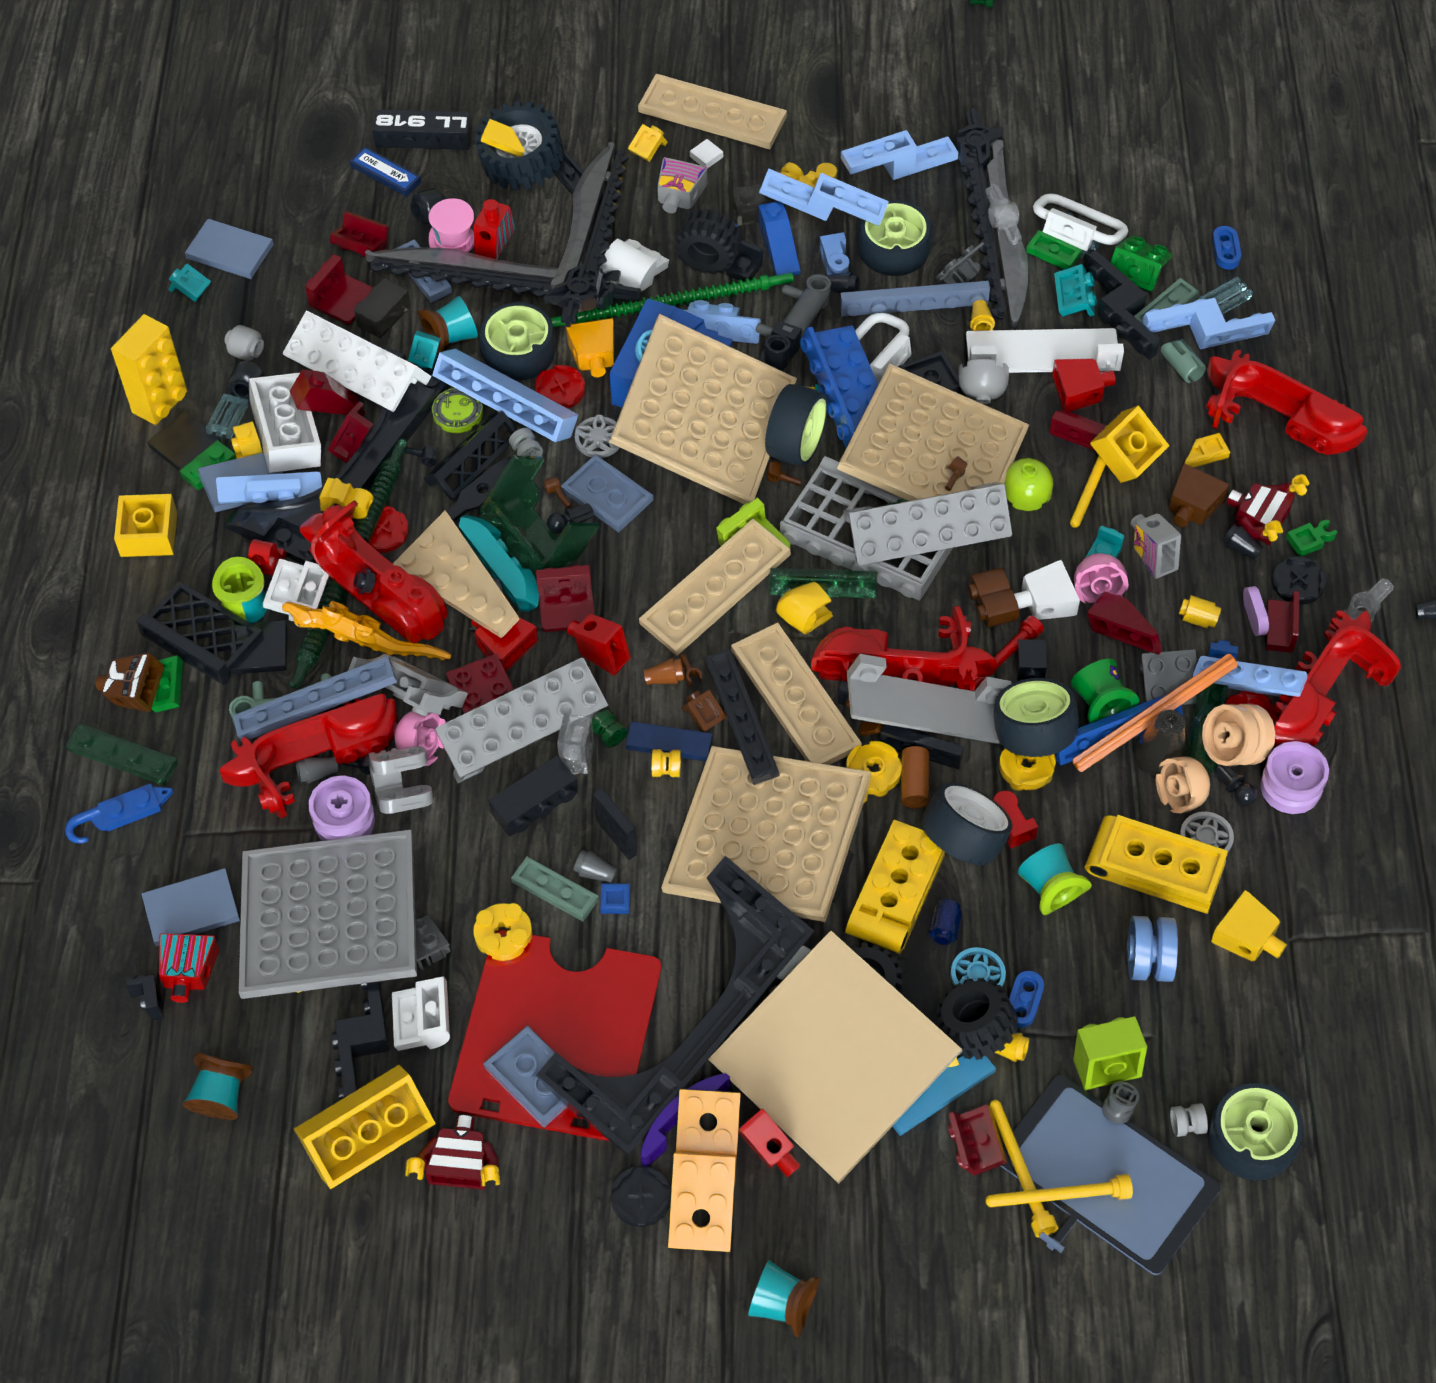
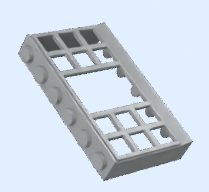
(842, 554)

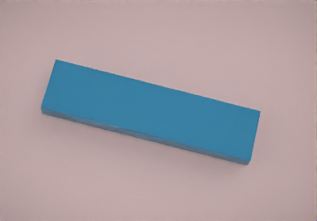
(946, 1088)

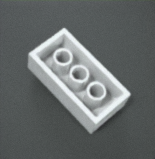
(284, 432)

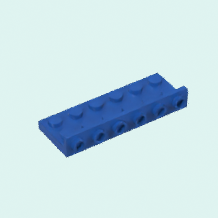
(841, 375)

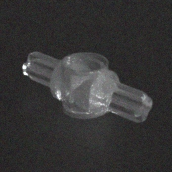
(1003, 214)
(1369, 600)

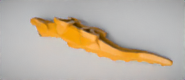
(358, 629)

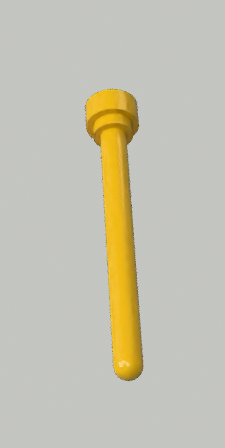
(1088, 492)
(1118, 1187)
(1041, 1219)

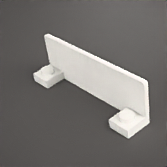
(1039, 348)
(352, 361)

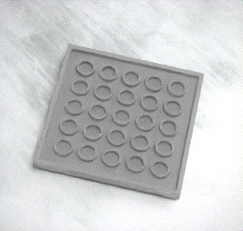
(327, 914)

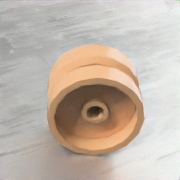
(1238, 734)

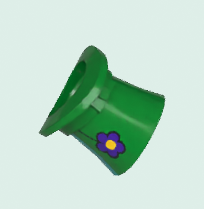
(1103, 690)

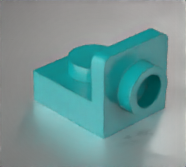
(189, 282)
(424, 350)
(1107, 542)

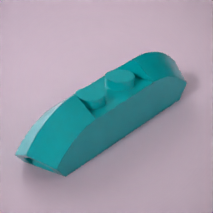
(490, 549)

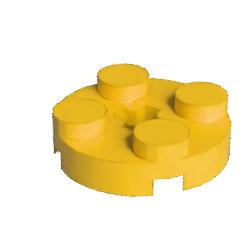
(888, 762)
(1023, 777)
(506, 916)

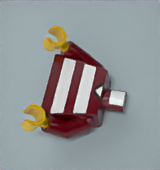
(1266, 507)
(457, 1158)

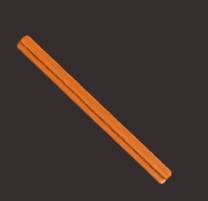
(1145, 718)

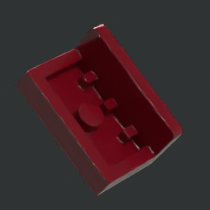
(360, 234)
(977, 1140)

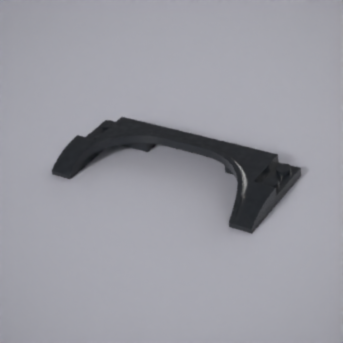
(281, 520)
(764, 943)

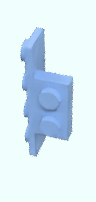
(726, 321)
(266, 487)
(1259, 678)

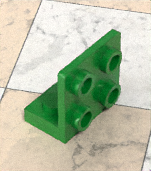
(1140, 261)

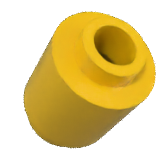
(1200, 612)

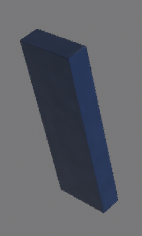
(646, 737)

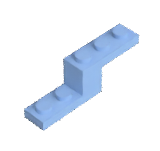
(899, 155)
(823, 197)
(1208, 323)

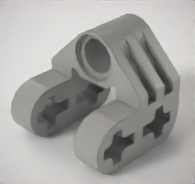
(387, 779)

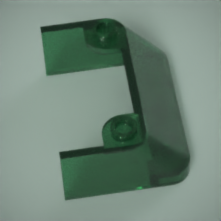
(522, 530)

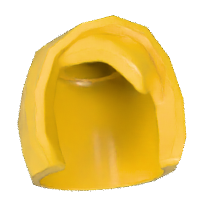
(805, 607)

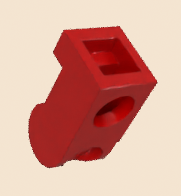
(265, 555)
(1022, 829)

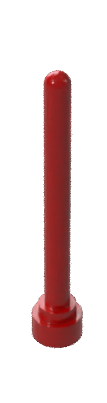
(1029, 629)

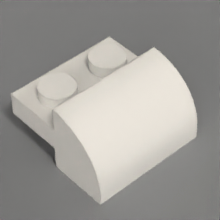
(635, 262)
(297, 585)
(421, 1015)

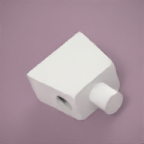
(1049, 593)

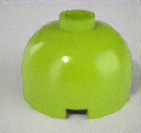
(1028, 484)

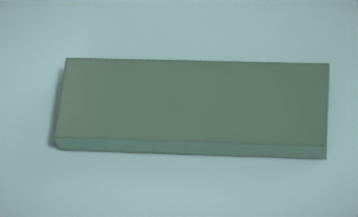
(1177, 293)
(554, 888)

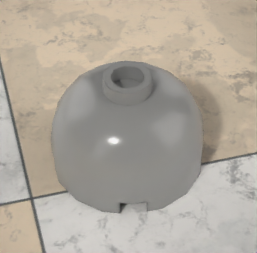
(983, 380)

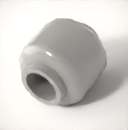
(244, 343)

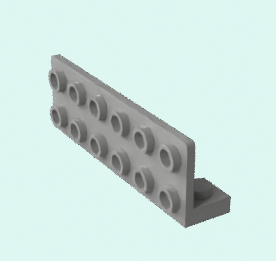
(929, 523)
(922, 704)
(519, 718)

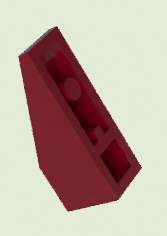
(322, 393)
(1120, 620)

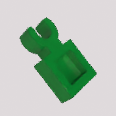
(1310, 539)

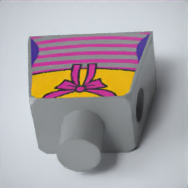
(680, 184)
(1156, 544)

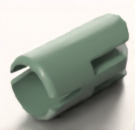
(1183, 360)

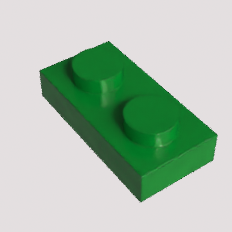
(1053, 250)
(212, 455)
(169, 687)

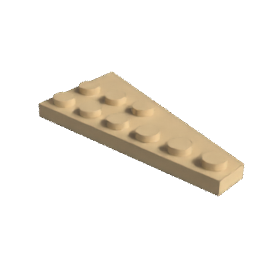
(458, 575)

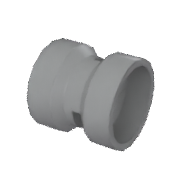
(524, 443)
(1188, 1120)

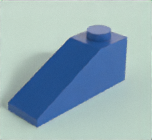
(778, 238)

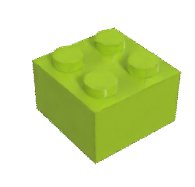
(1109, 1052)

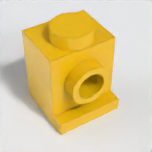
(246, 440)

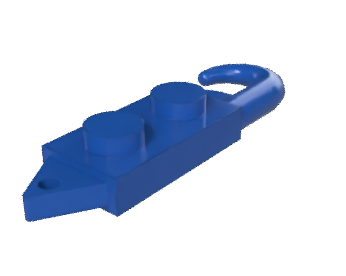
(120, 810)

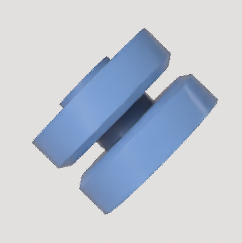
(1152, 948)

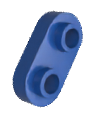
(1226, 253)
(1026, 1001)

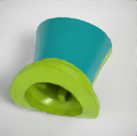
(240, 588)
(1053, 878)

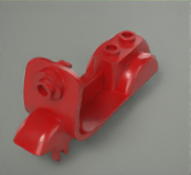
(1313, 416)
(397, 598)
(1352, 640)
(957, 666)
(348, 731)

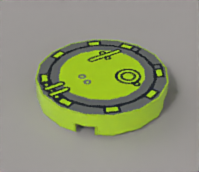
(456, 411)

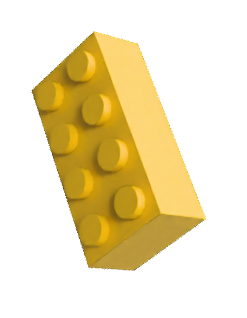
(149, 369)
(364, 1126)

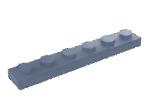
(913, 298)
(315, 698)

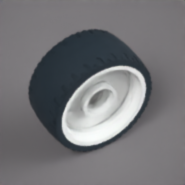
(966, 824)

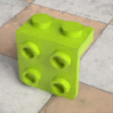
(749, 511)

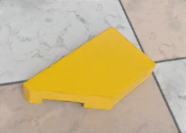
(502, 137)
(1207, 450)

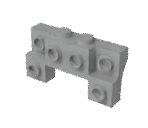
(419, 688)

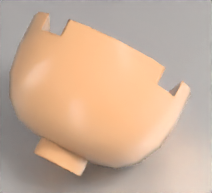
(1182, 784)

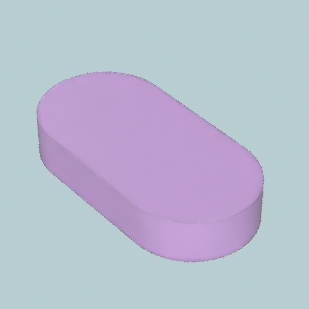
(1255, 611)

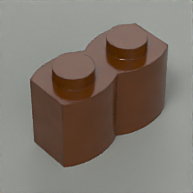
(993, 597)

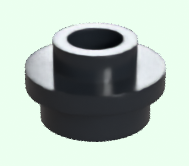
(364, 581)

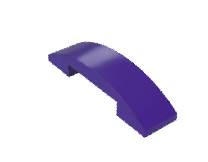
(655, 1141)

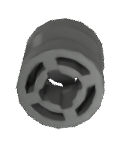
(1120, 1102)

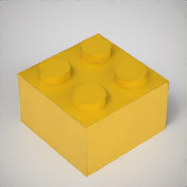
(1129, 444)
(145, 525)

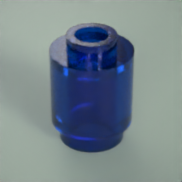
(946, 922)

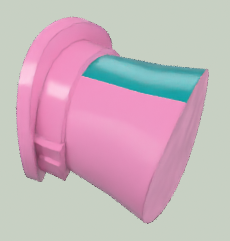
(451, 225)

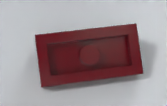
(1075, 428)
(350, 434)
(1283, 624)

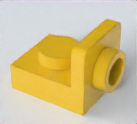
(647, 142)

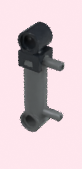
(786, 335)

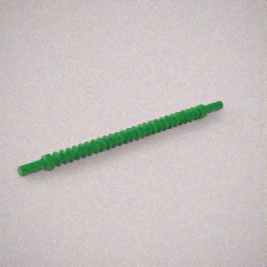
(763, 283)

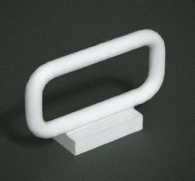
(1073, 229)
(896, 351)

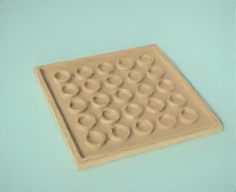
(700, 410)
(919, 429)
(780, 832)
(835, 1056)

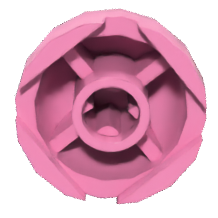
(1099, 574)
(419, 731)

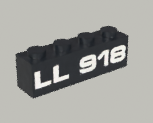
(422, 129)

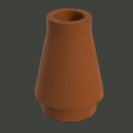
(665, 673)

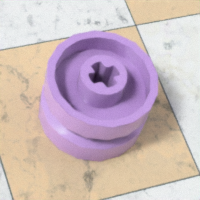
(1294, 777)
(341, 809)

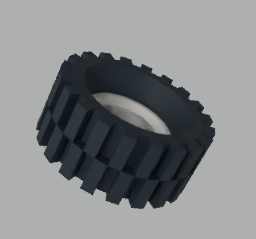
(537, 135)

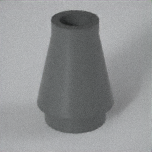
(315, 768)
(594, 867)

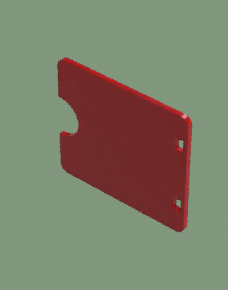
(586, 1016)

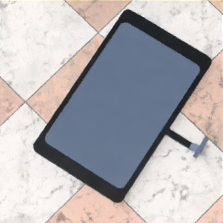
(1074, 1144)

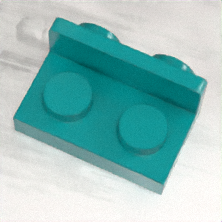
(1075, 291)

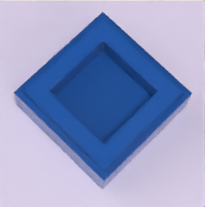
(615, 899)

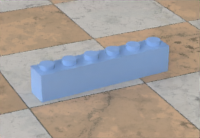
(505, 394)

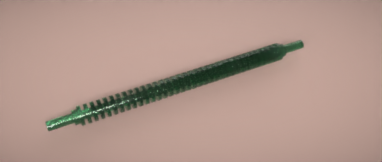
(381, 491)

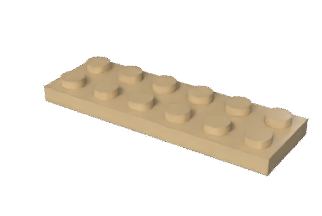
(712, 111)
(714, 587)
(795, 696)

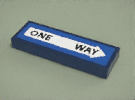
(385, 171)

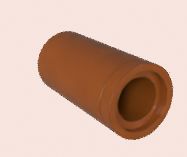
(915, 777)

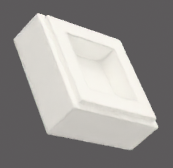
(706, 153)

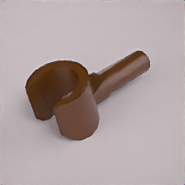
(958, 467)
(774, 474)
(553, 485)
(690, 671)

